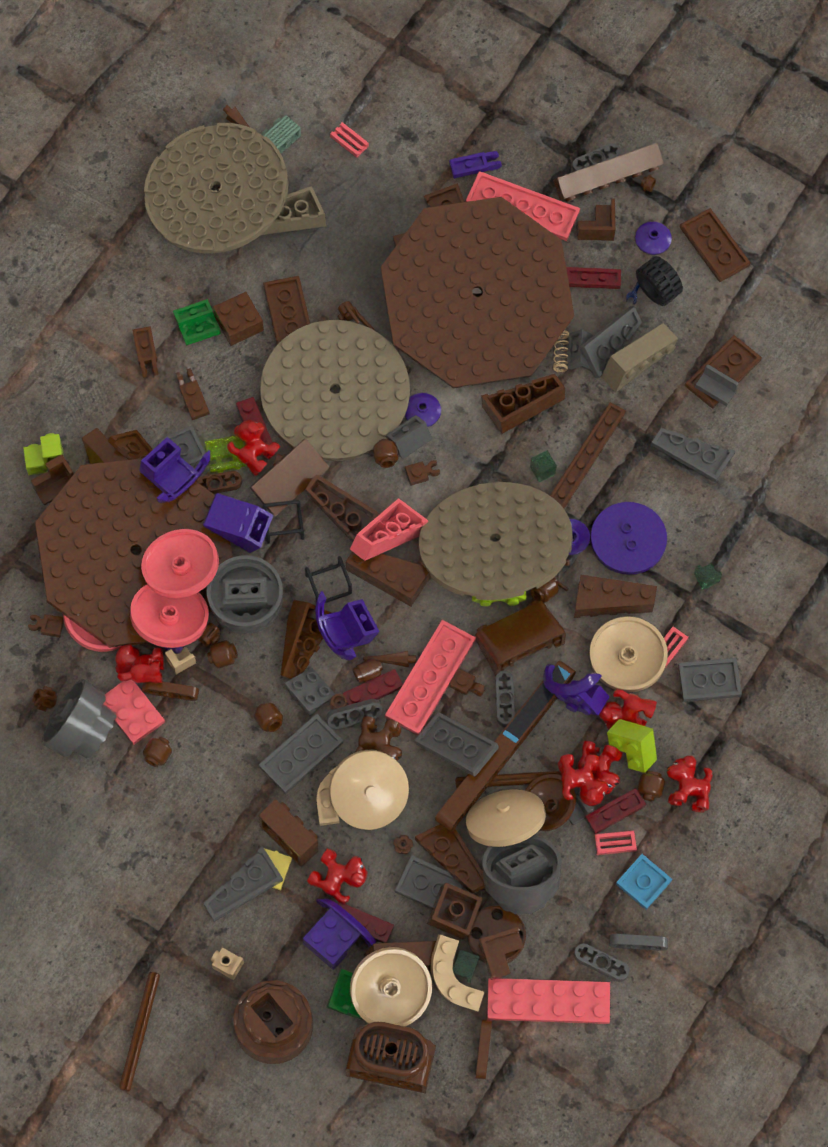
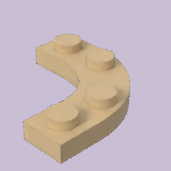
(325, 809)
(444, 977)

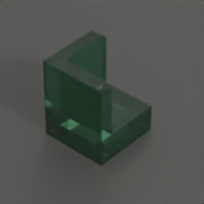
(543, 466)
(707, 575)
(466, 965)

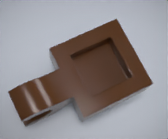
(465, 682)

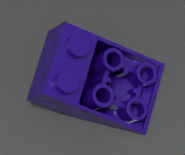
(238, 522)

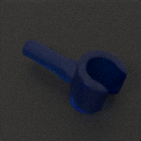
(633, 294)

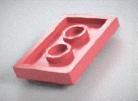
(133, 711)

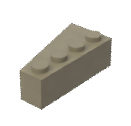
(299, 213)
(638, 356)

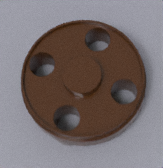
(488, 926)

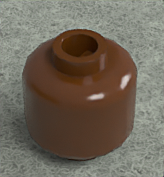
(385, 453)
(545, 592)
(222, 654)
(268, 717)
(157, 751)
(651, 785)

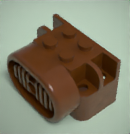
(405, 1069)

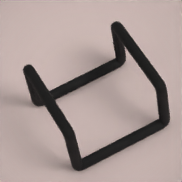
(301, 530)
(340, 563)

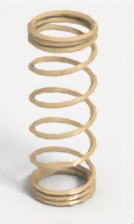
(559, 364)

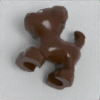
(379, 740)

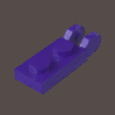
(474, 163)

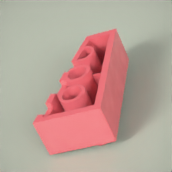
(388, 530)

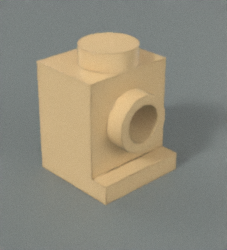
(230, 969)

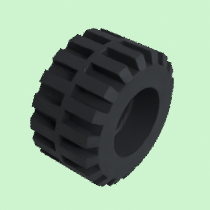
(659, 281)

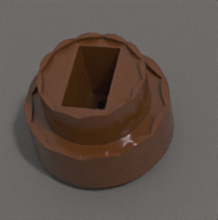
(288, 1012)

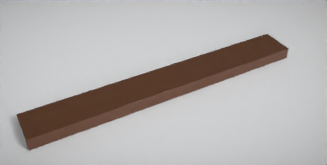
(587, 454)

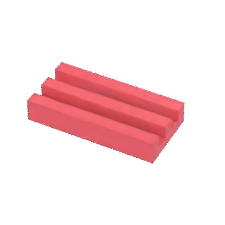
(334, 135)
(678, 647)
(615, 843)

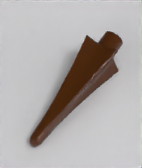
(234, 116)
(400, 658)

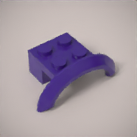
(170, 471)
(346, 628)
(578, 695)
(335, 934)

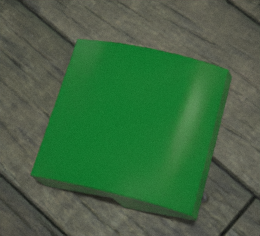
(196, 322)
(340, 997)

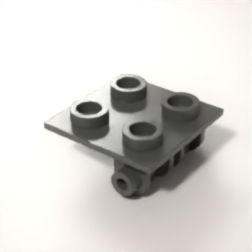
(309, 690)

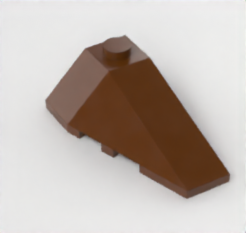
(301, 638)

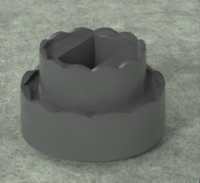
(245, 594)
(79, 721)
(522, 874)

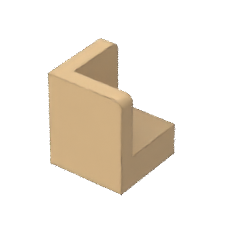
(181, 660)

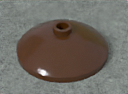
(549, 790)

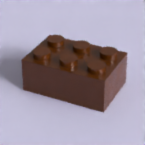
(289, 832)

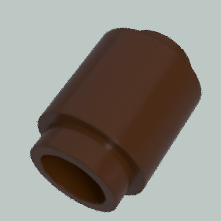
(367, 670)

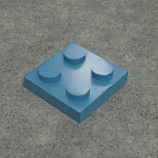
(644, 881)

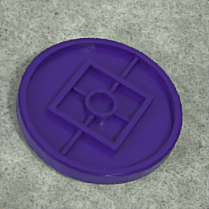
(628, 538)

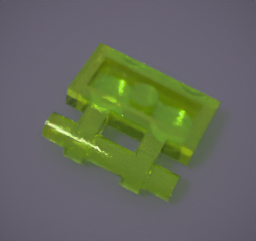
(219, 450)

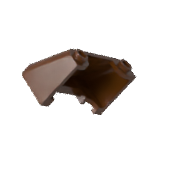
(519, 636)

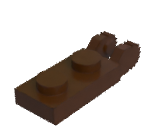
(145, 349)
(192, 396)

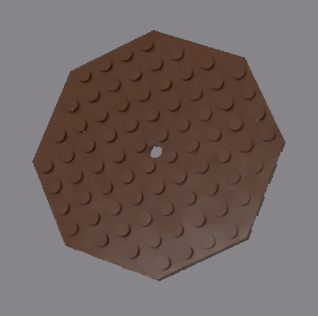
(469, 336)
(89, 539)

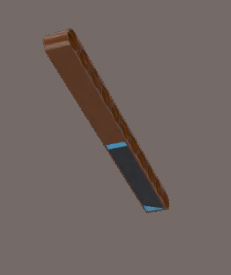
(508, 742)

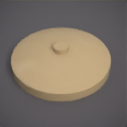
(628, 654)
(368, 789)
(505, 818)
(391, 987)

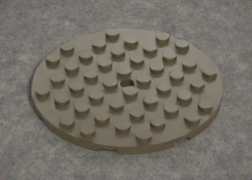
(209, 220)
(341, 354)
(531, 546)

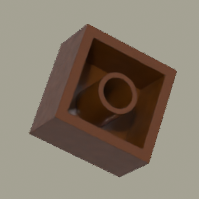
(238, 318)
(454, 910)

